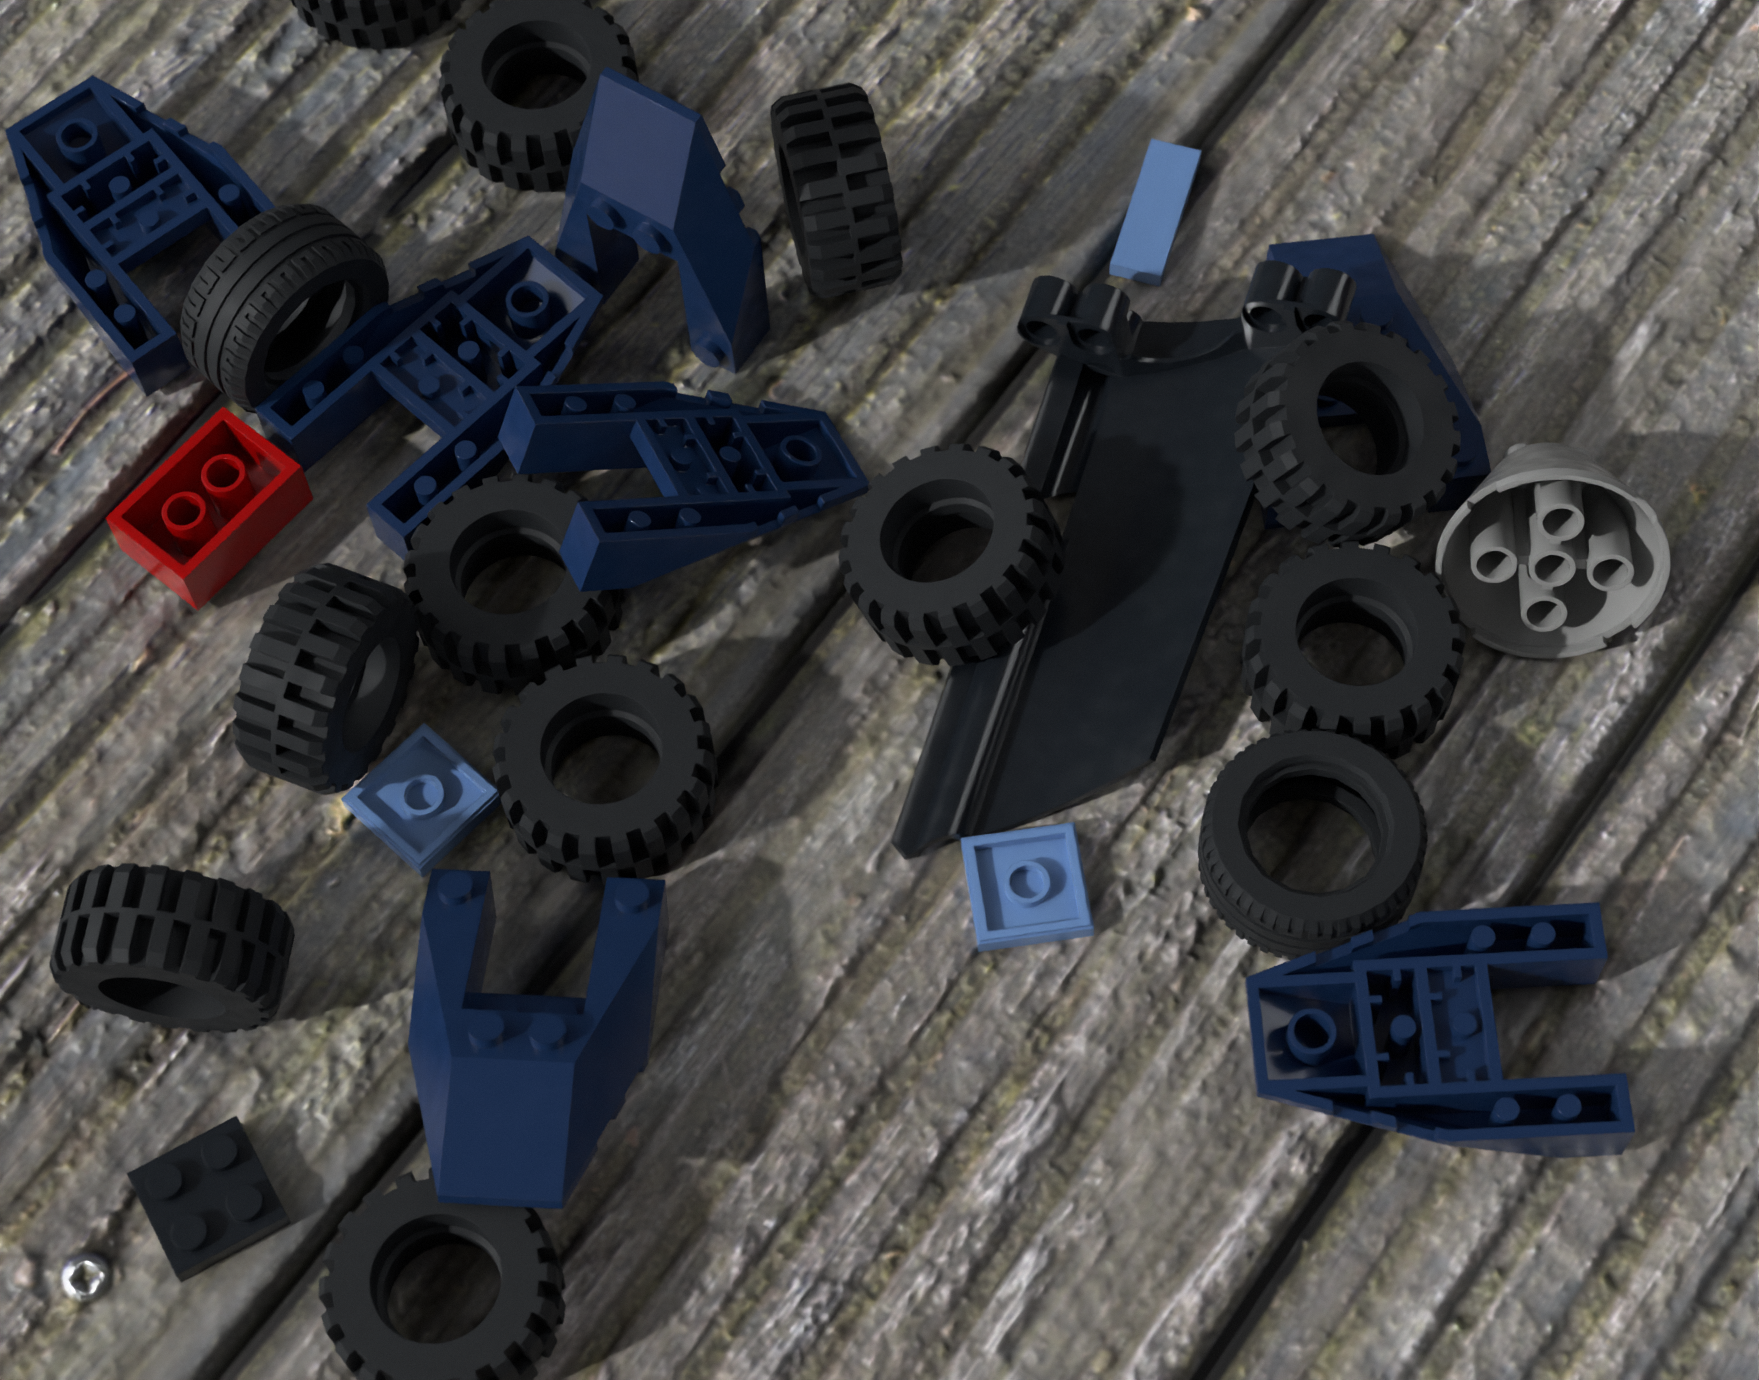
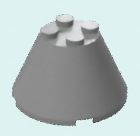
(1552, 554)

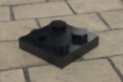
(208, 1198)

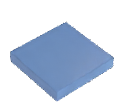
(422, 799)
(1027, 887)

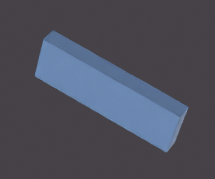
(1155, 212)

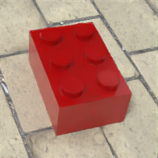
(210, 508)

